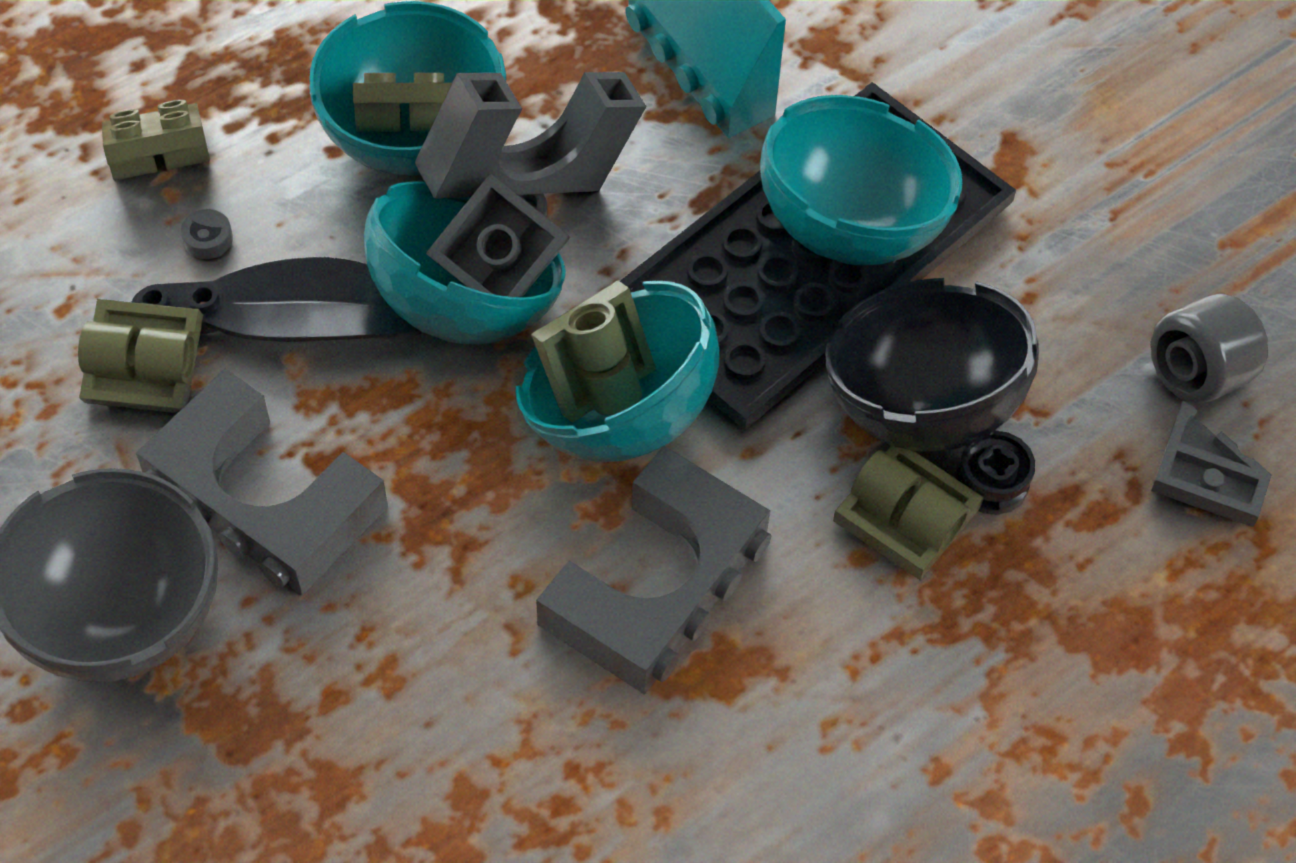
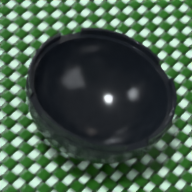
(933, 363)

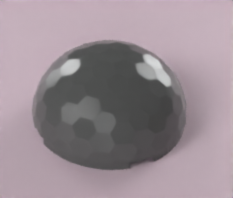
(105, 575)

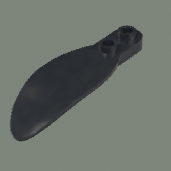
(288, 302)

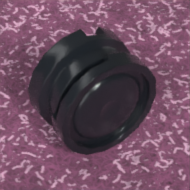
(998, 470)

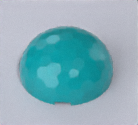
(397, 40)
(858, 179)
(425, 295)
(673, 395)

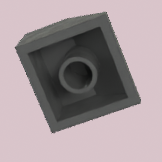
(497, 242)

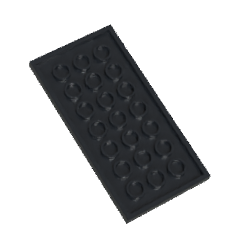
(780, 300)

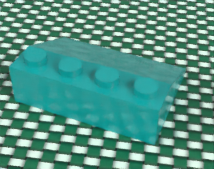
(720, 54)

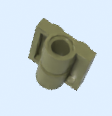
(380, 101)
(135, 138)
(596, 354)
(139, 355)
(907, 508)

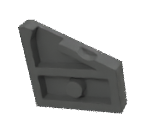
(1210, 471)

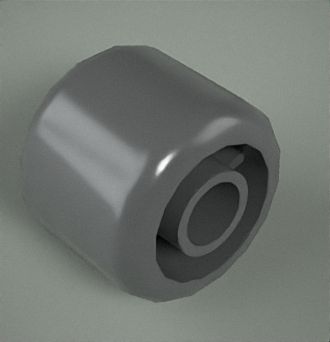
(1209, 348)

